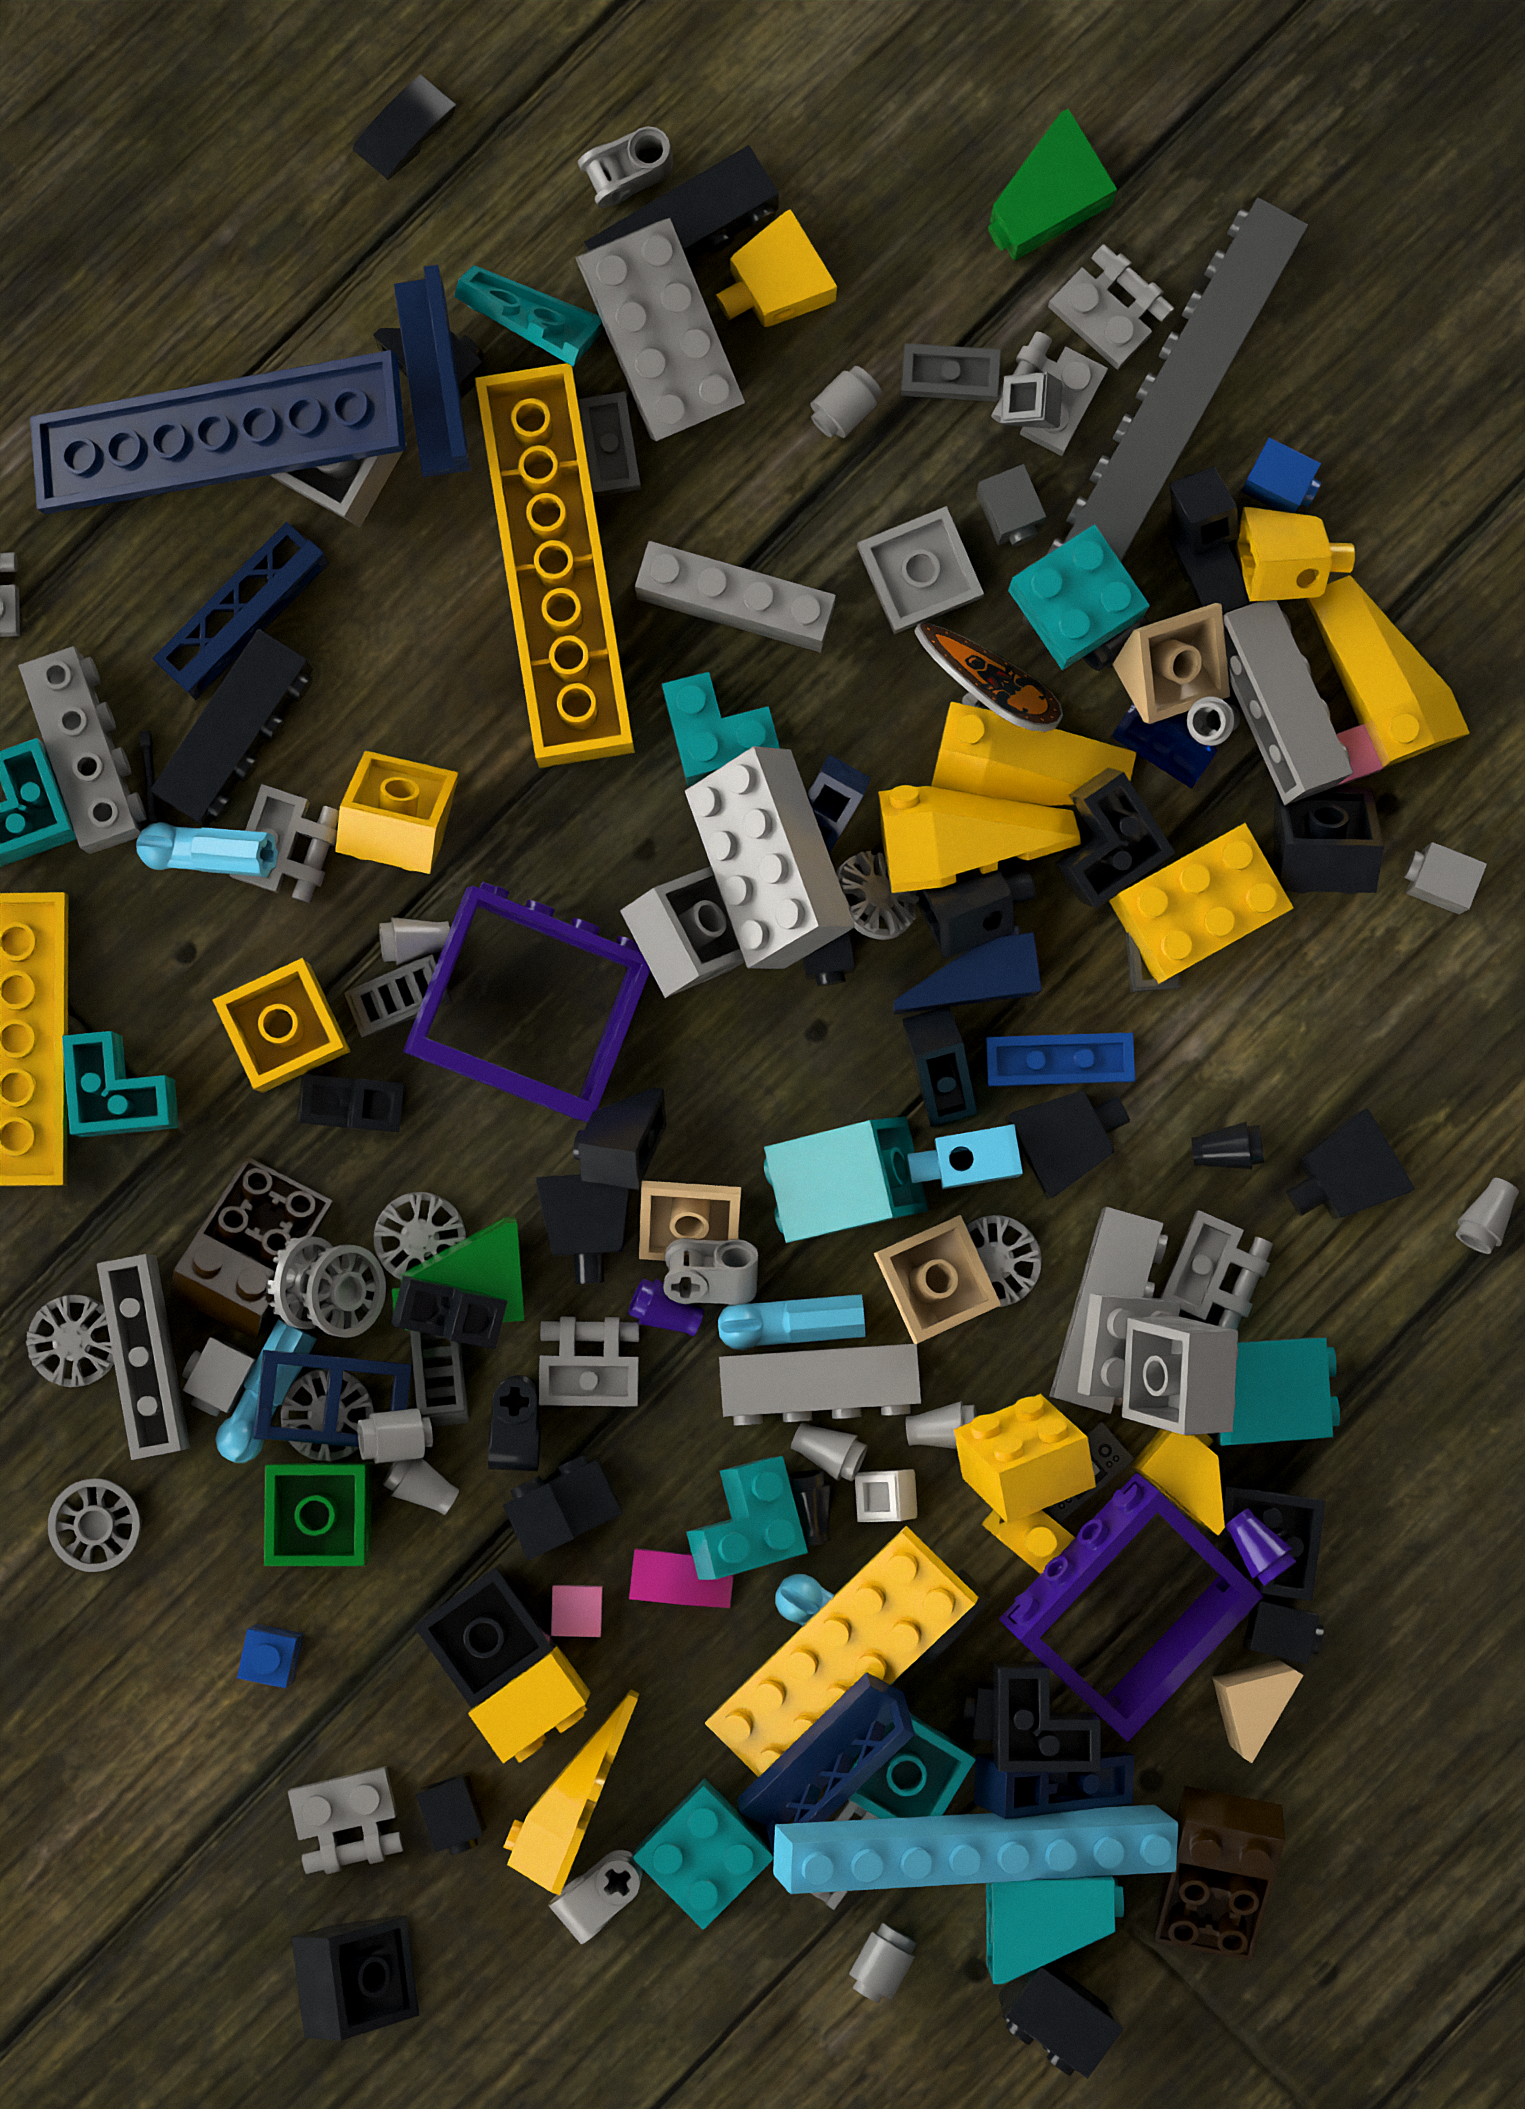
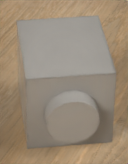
(1444, 877)

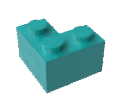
(704, 737)
(35, 809)
(102, 1097)
(761, 1527)

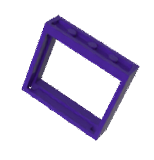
(577, 934)
(1176, 1652)

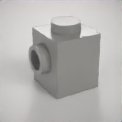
(218, 1376)

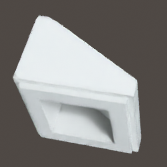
(886, 1495)

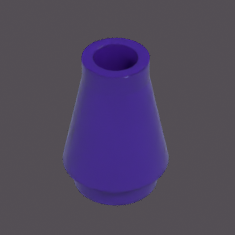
(655, 1309)
(1260, 1547)

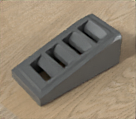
(408, 972)
(445, 1414)

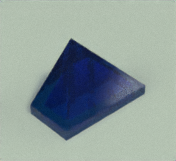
(1166, 745)

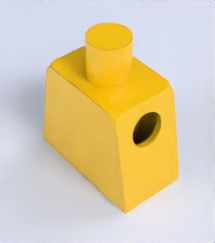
(777, 275)
(1287, 555)
(1033, 1537)

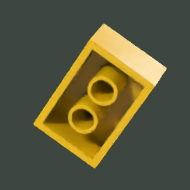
(1201, 903)

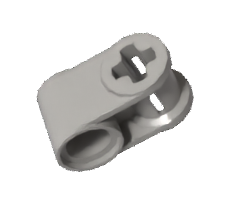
(624, 168)
(716, 1271)
(593, 1900)

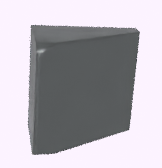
(1032, 400)

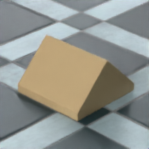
(1175, 663)
(686, 1211)
(937, 1279)
(1253, 1703)

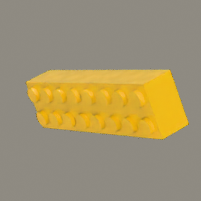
(554, 565)

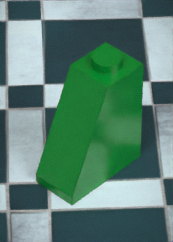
(1051, 191)
(480, 1263)

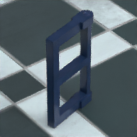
(336, 1365)

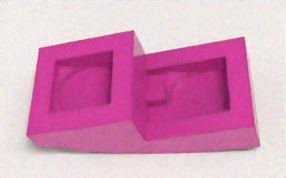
(674, 1580)

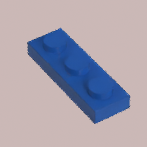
(1060, 1059)

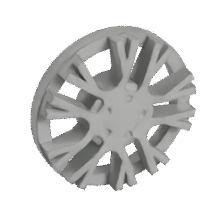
(875, 897)
(420, 1235)
(1000, 1260)
(292, 1276)
(344, 1290)
(70, 1341)
(316, 1412)
(94, 1525)

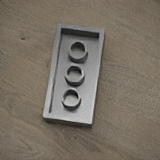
(660, 329)
(769, 858)

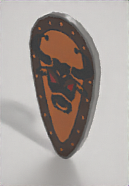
(991, 680)

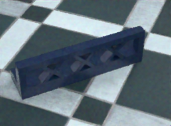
(432, 375)
(281, 590)
(826, 1755)

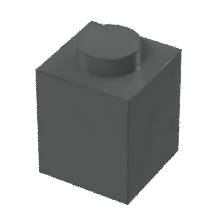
(1011, 506)

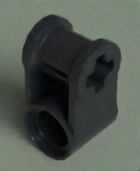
(515, 1434)

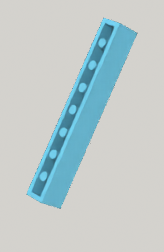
(973, 1849)

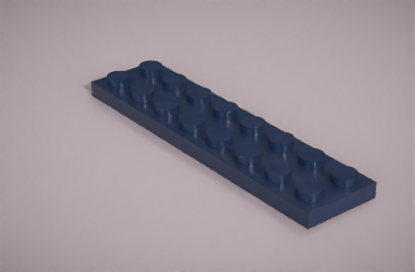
(218, 432)

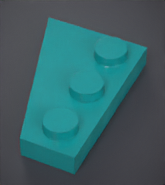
(539, 318)

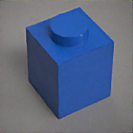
(1282, 478)
(270, 1655)

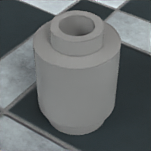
(845, 402)
(394, 1436)
(883, 1963)

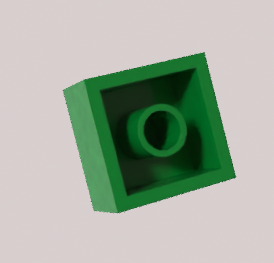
(317, 1514)

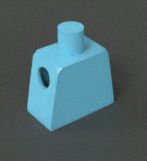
(992, 1155)

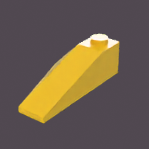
(1384, 676)
(1005, 761)
(945, 832)
(556, 1823)

